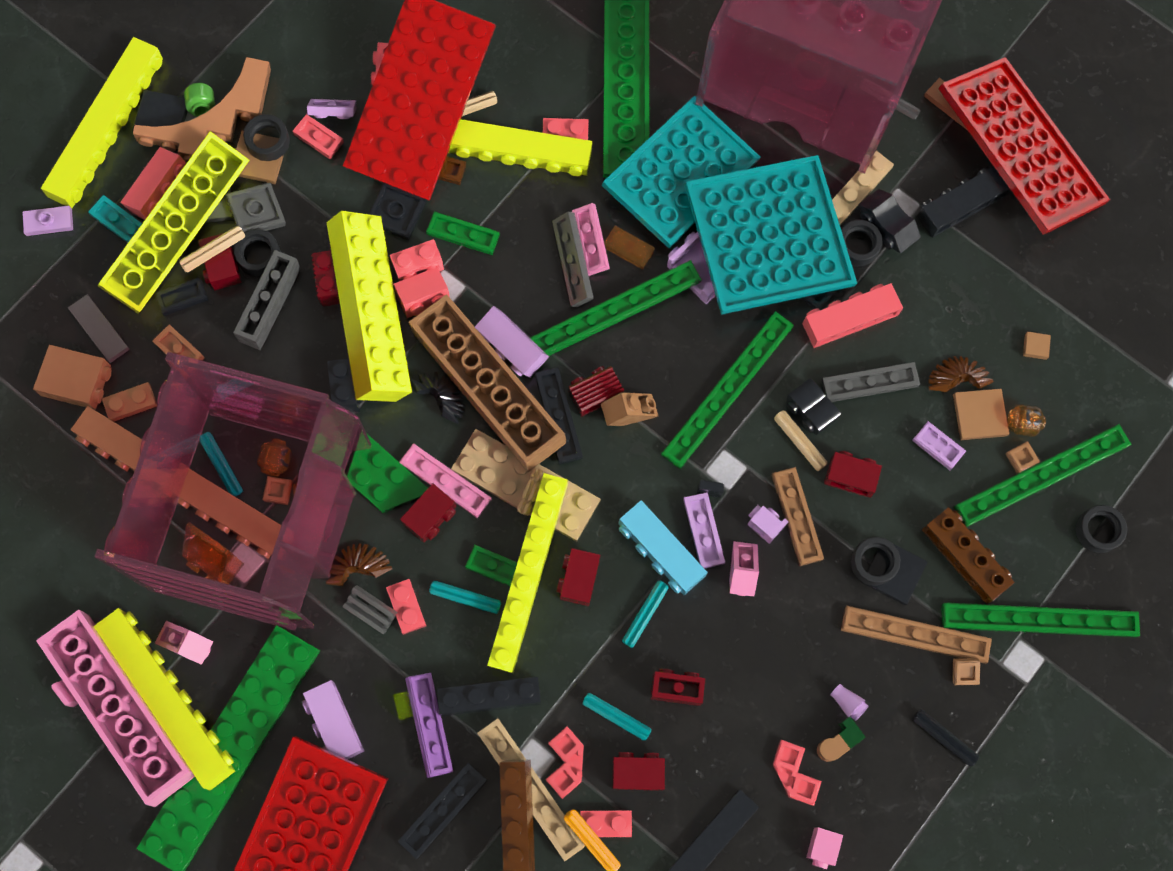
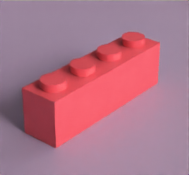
(852, 315)

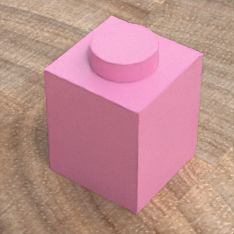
(824, 847)

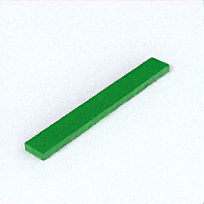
(617, 308)
(727, 390)
(1042, 475)
(1040, 620)

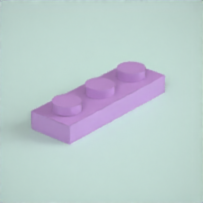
(704, 530)

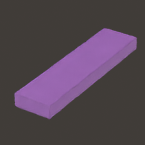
(429, 725)

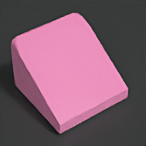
(64, 694)

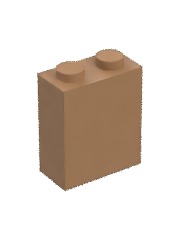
(72, 377)

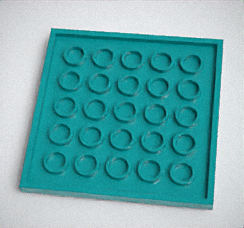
(770, 234)

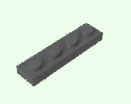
(572, 259)
(871, 382)

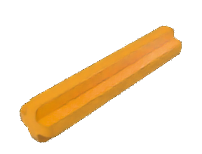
(591, 841)

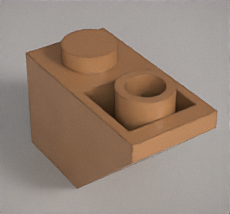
(629, 408)

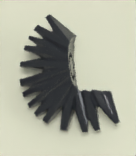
(444, 392)

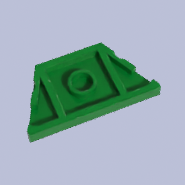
(383, 478)

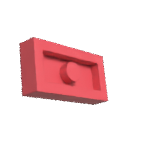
(566, 127)
(318, 136)
(406, 605)
(609, 823)

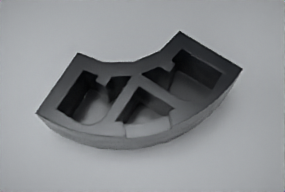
(894, 224)

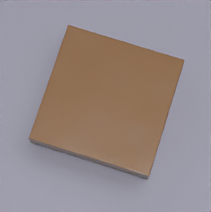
(256, 169)
(981, 414)

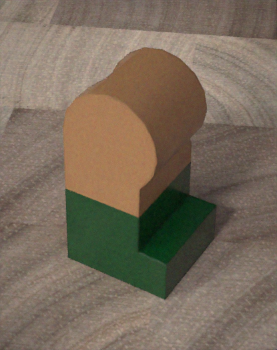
(835, 747)

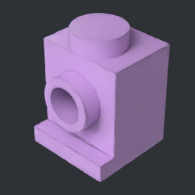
(766, 523)

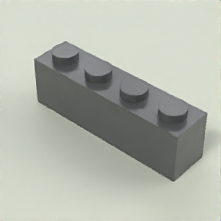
(267, 300)

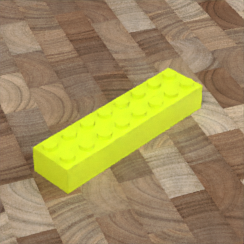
(173, 223)
(368, 307)

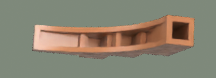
(243, 101)

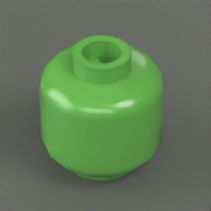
(199, 98)

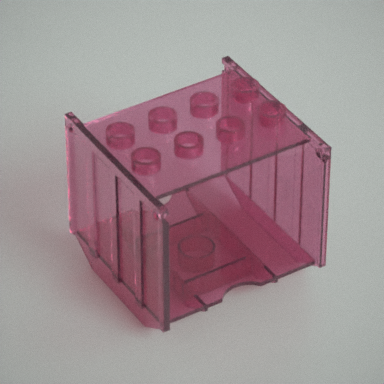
(816, 66)
(314, 520)

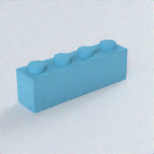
(662, 548)

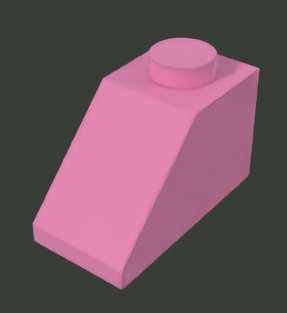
(744, 569)
(184, 642)

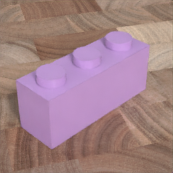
(511, 342)
(332, 720)

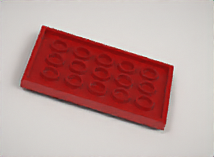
(312, 813)

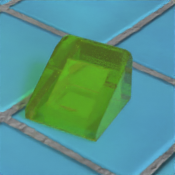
(403, 705)

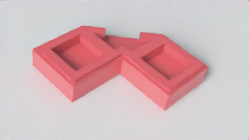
(570, 772)
(796, 785)

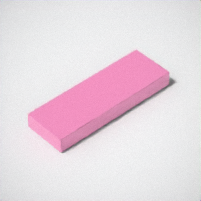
(591, 239)

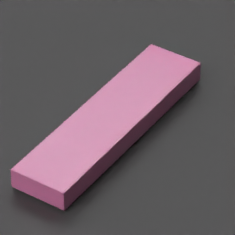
(452, 484)

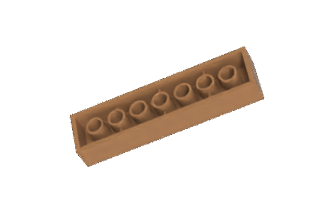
(488, 383)

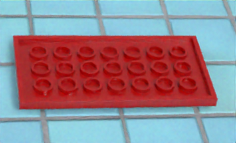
(419, 95)
(1024, 145)

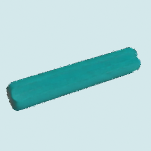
(220, 464)
(465, 597)
(645, 614)
(616, 716)

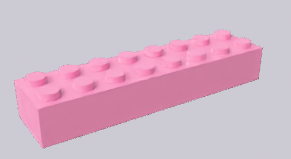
(115, 709)

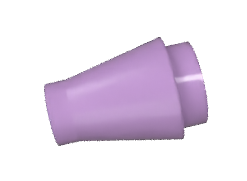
(849, 702)

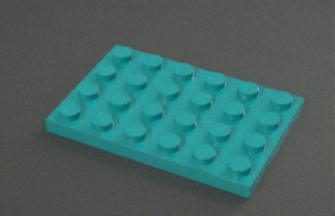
(684, 149)

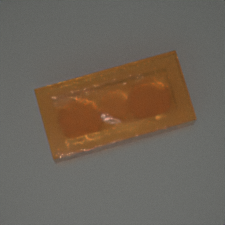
(629, 247)

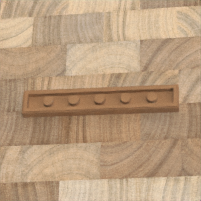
(915, 634)

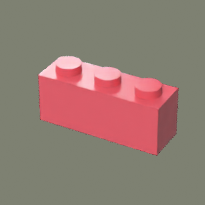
(153, 183)

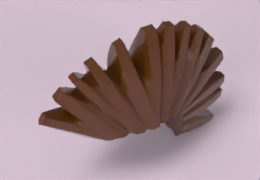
(956, 372)
(358, 562)

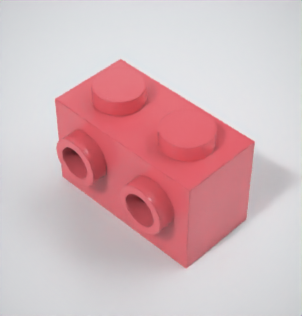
(416, 260)
(420, 291)

